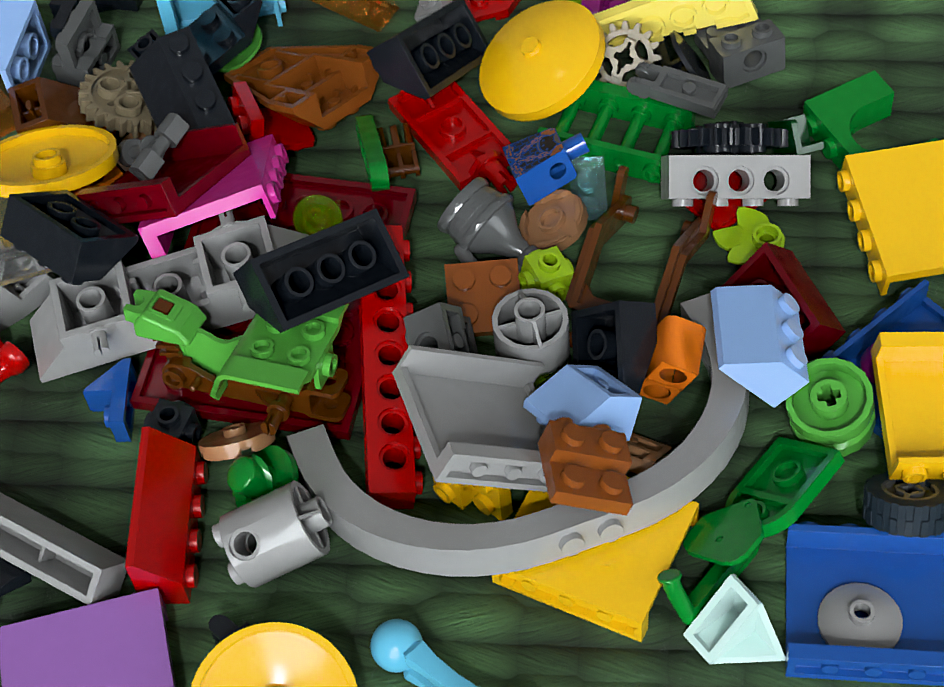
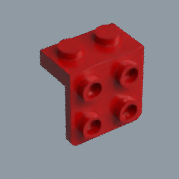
(260, 122)

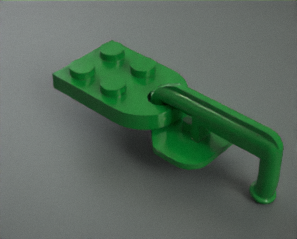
(759, 507)

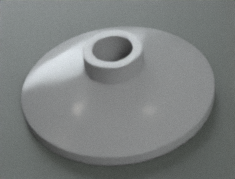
(843, 628)

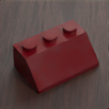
(782, 270)

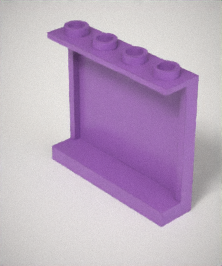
(91, 646)

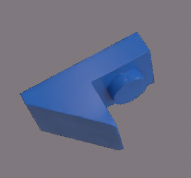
(113, 396)

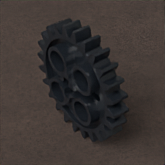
(730, 138)

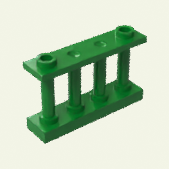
(616, 102)

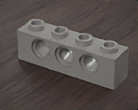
(791, 172)

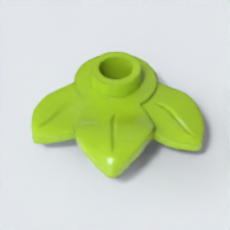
(748, 235)

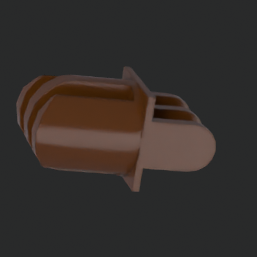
(400, 157)

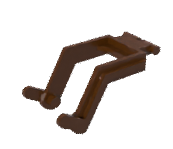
(621, 211)

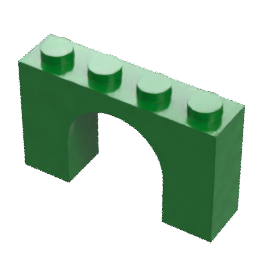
(845, 110)

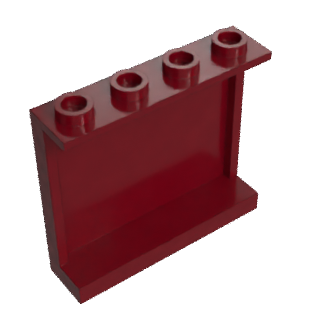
(188, 172)

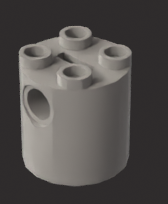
(532, 328)
(274, 534)

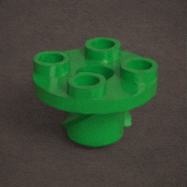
(261, 473)

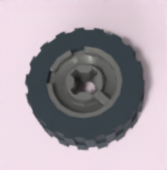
(904, 507)

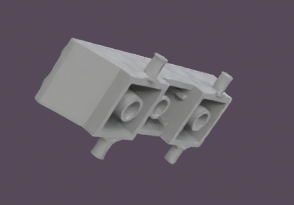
(87, 322)

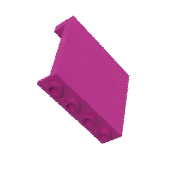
(254, 179)

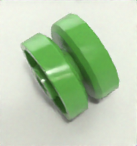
(833, 407)

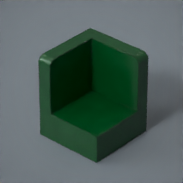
(798, 136)

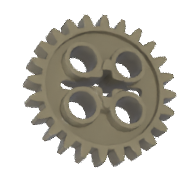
(115, 101)

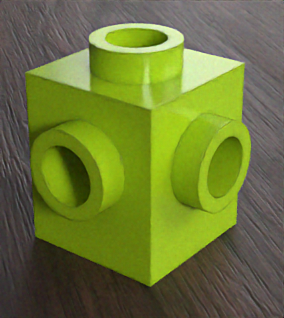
(547, 271)

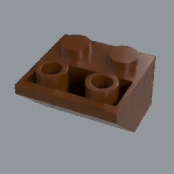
(45, 104)

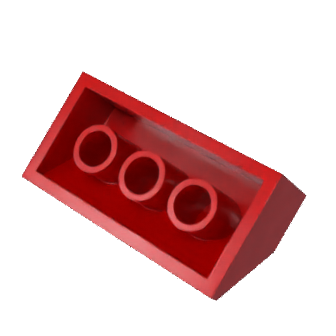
(166, 516)

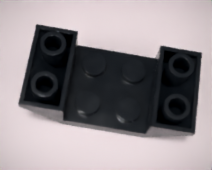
(219, 32)

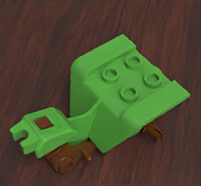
(258, 367)

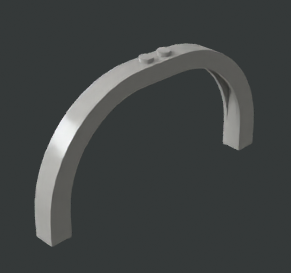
(546, 534)

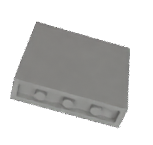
(473, 416)

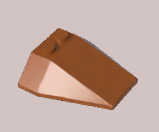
(310, 82)

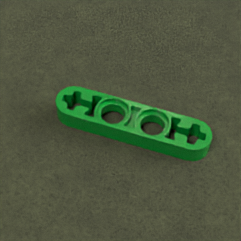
(372, 153)

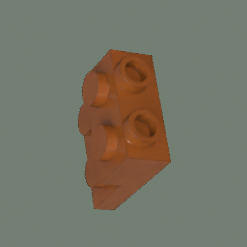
(586, 466)

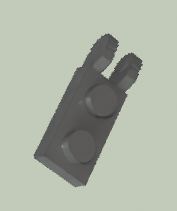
(678, 89)

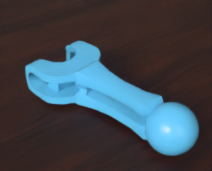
(400, 648)

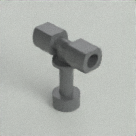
(146, 155)

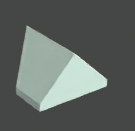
(734, 628)

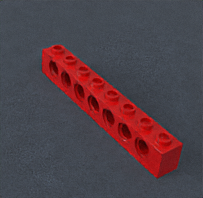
(387, 486)

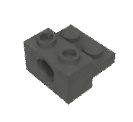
(84, 45)
(742, 51)
(441, 327)

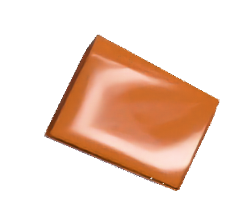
(678, 345)

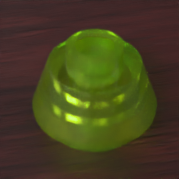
(326, 214)

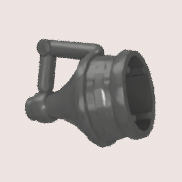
(484, 223)

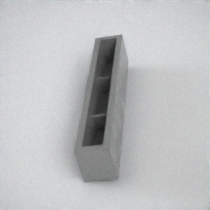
(58, 554)

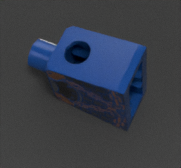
(544, 162)

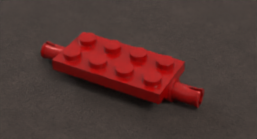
(456, 136)

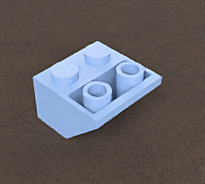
(587, 397)

